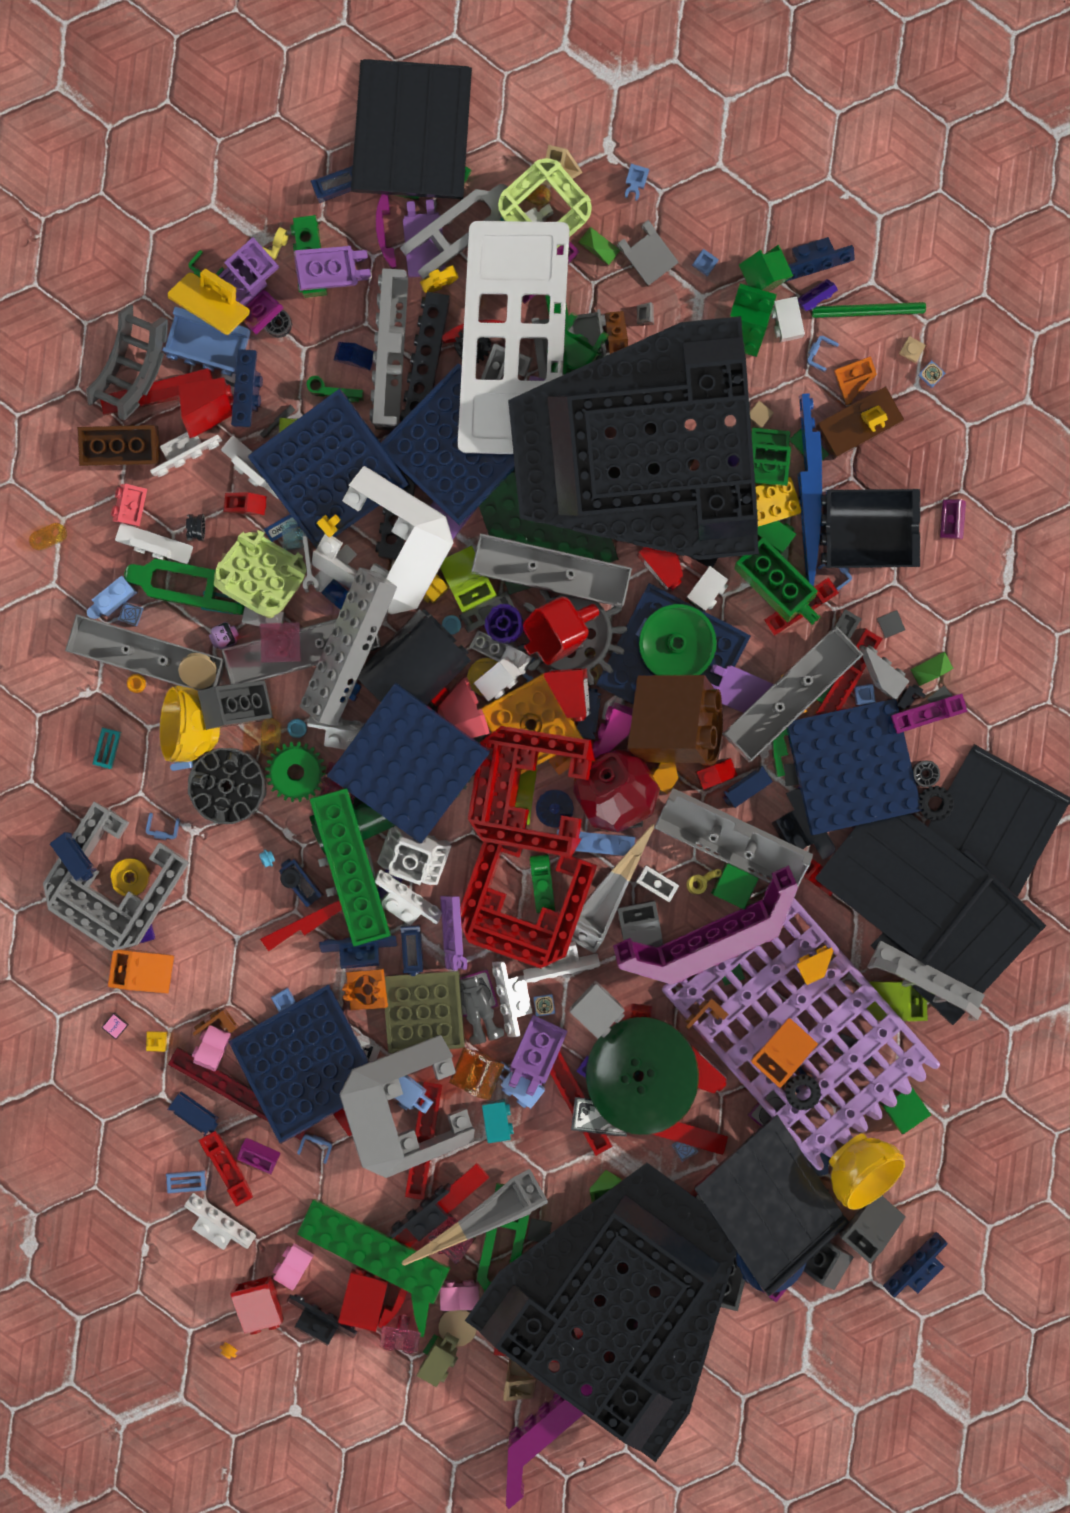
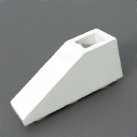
(487, 646)

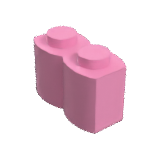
(212, 1047)
(293, 1266)
(459, 1296)

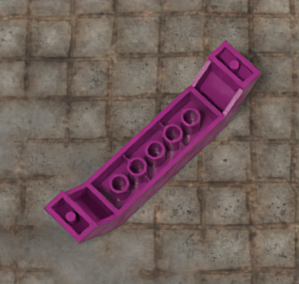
(714, 941)
(534, 1436)

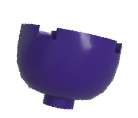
(504, 623)

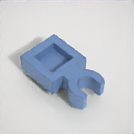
(636, 179)

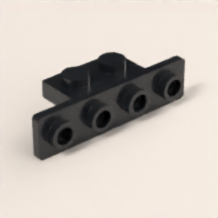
(425, 1217)
(317, 1323)

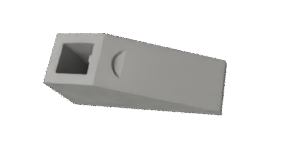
(884, 676)

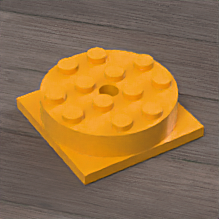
(529, 702)

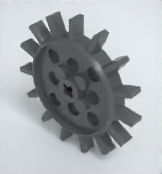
(600, 643)

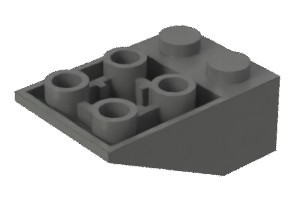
(641, 923)
(872, 1228)

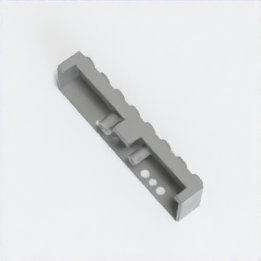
(390, 347)
(551, 570)
(132, 651)
(344, 652)
(245, 664)
(792, 694)
(730, 838)

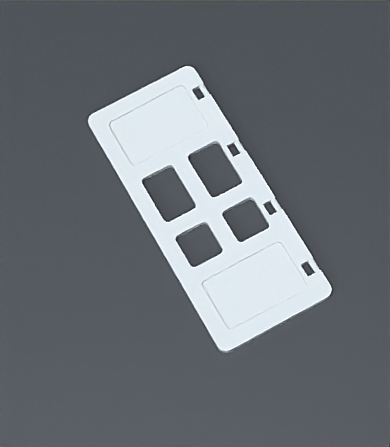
(515, 262)

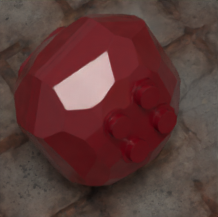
(617, 791)

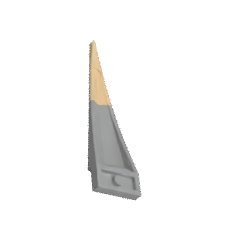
(605, 899)
(509, 1203)

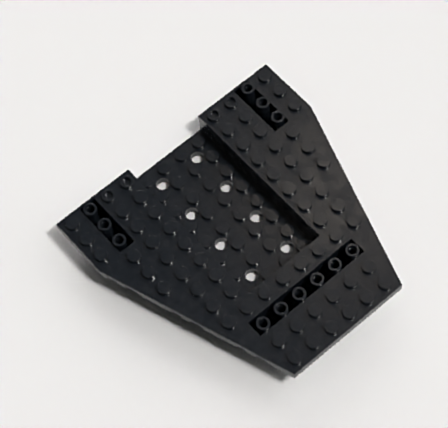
(663, 380)
(552, 1288)

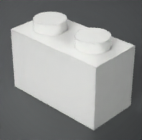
(788, 319)
(707, 589)
(499, 677)
(657, 883)

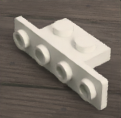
(181, 449)
(238, 453)
(153, 543)
(340, 735)
(405, 902)
(566, 965)
(512, 996)
(216, 1225)

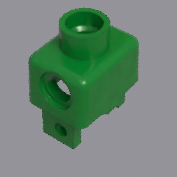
(578, 348)

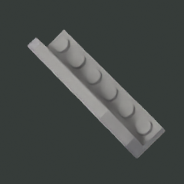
(916, 973)

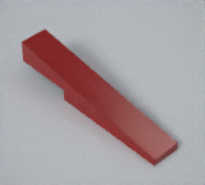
(161, 390)
(845, 684)
(304, 924)
(569, 1090)
(424, 1130)
(695, 1137)
(459, 1191)

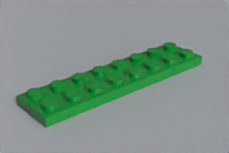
(350, 867)
(372, 1251)

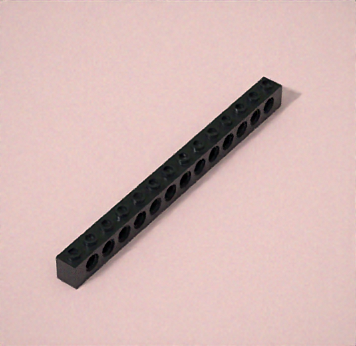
(440, 303)

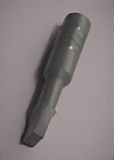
(288, 411)

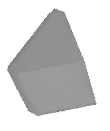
(645, 314)

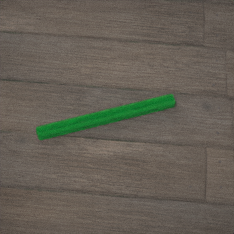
(869, 309)

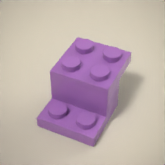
(248, 270)

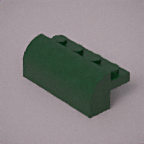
(369, 822)

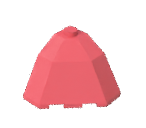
(461, 710)

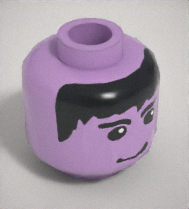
(223, 635)

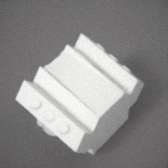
(413, 860)

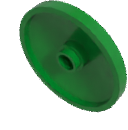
(677, 641)

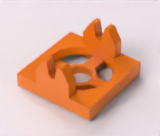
(378, 989)

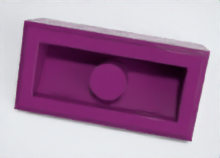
(953, 518)
(258, 1155)

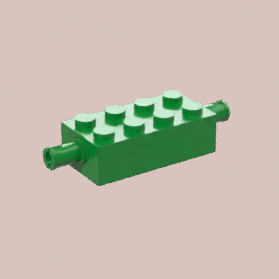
(778, 583)

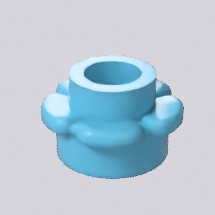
(266, 858)

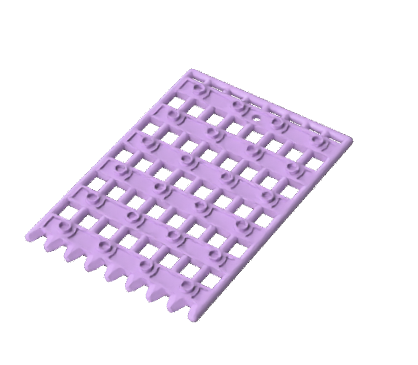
(865, 1100)

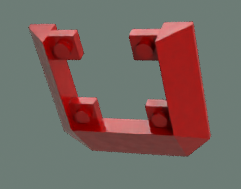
(497, 783)
(514, 937)

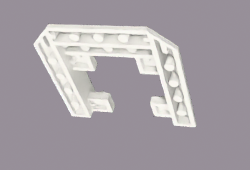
(421, 526)

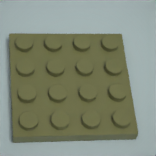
(423, 1009)

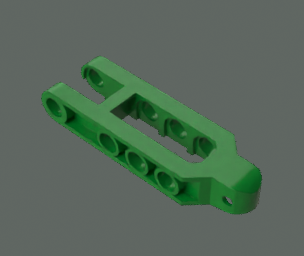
(142, 576)
(520, 1226)

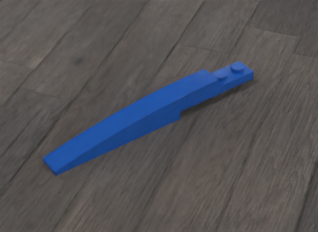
(810, 487)

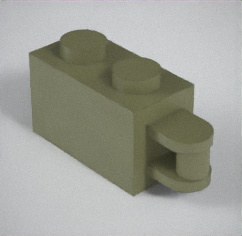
(438, 1360)

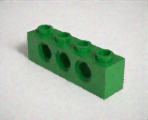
(309, 226)

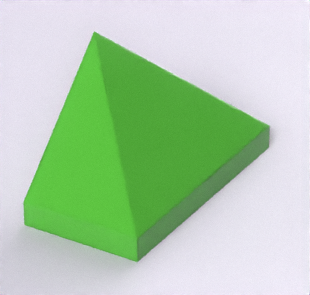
(599, 246)
(931, 669)
(603, 1184)

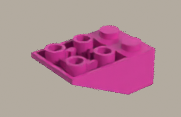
(614, 730)

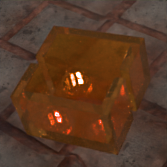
(476, 1073)

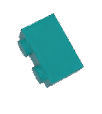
(496, 1121)

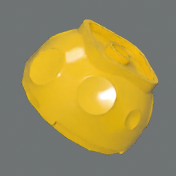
(183, 726)
(864, 1170)

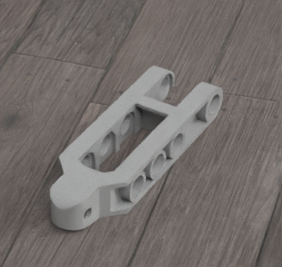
(432, 230)

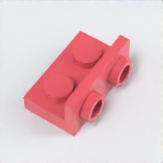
(129, 504)

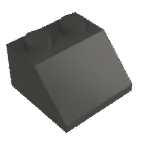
(828, 1265)

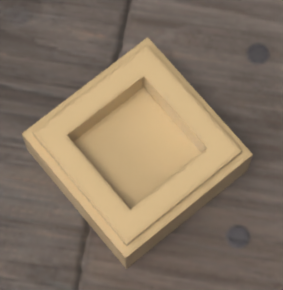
(760, 414)

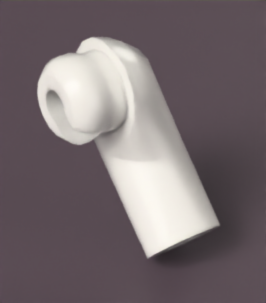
(614, 699)

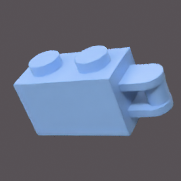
(111, 598)
(520, 1091)
(412, 1095)

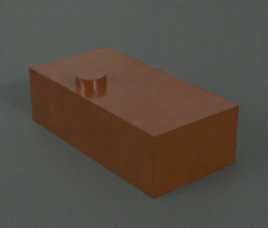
(848, 430)
(118, 445)

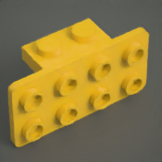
(210, 300)
(776, 502)

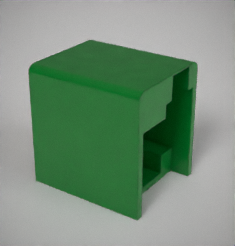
(766, 270)
(734, 886)
(907, 1112)

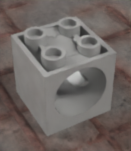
(597, 1010)

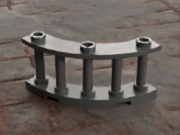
(147, 371)

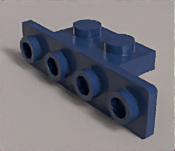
(817, 257)
(246, 388)
(357, 956)
(919, 1268)

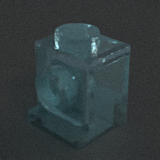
(292, 535)

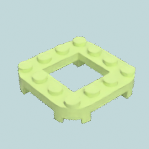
(563, 184)

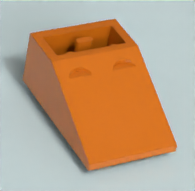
(141, 970)
(784, 1052)

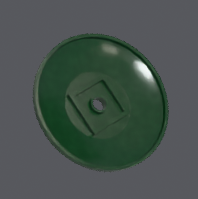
(668, 1079)

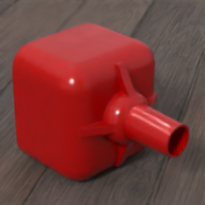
(557, 629)

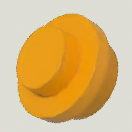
(136, 683)
(228, 1350)

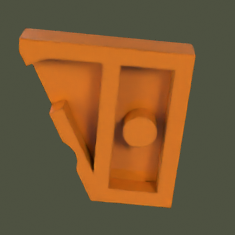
(854, 378)

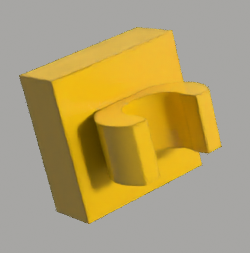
(874, 417)
(328, 525)
(156, 1041)

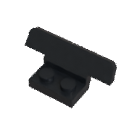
(795, 829)

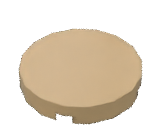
(197, 670)
(455, 1324)

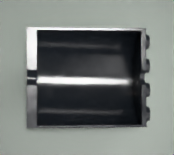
(870, 528)
(417, 658)

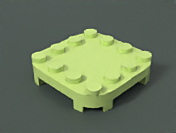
(260, 574)

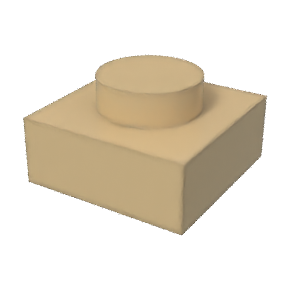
(912, 349)

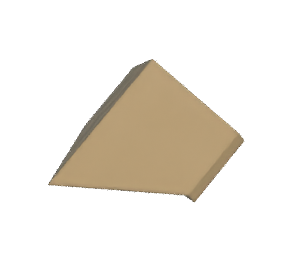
(565, 159)
(518, 1383)

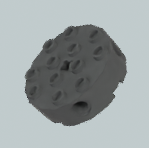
(208, 790)

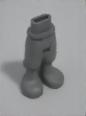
(477, 1008)

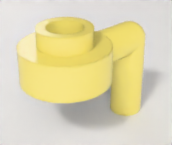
(281, 238)
(702, 881)

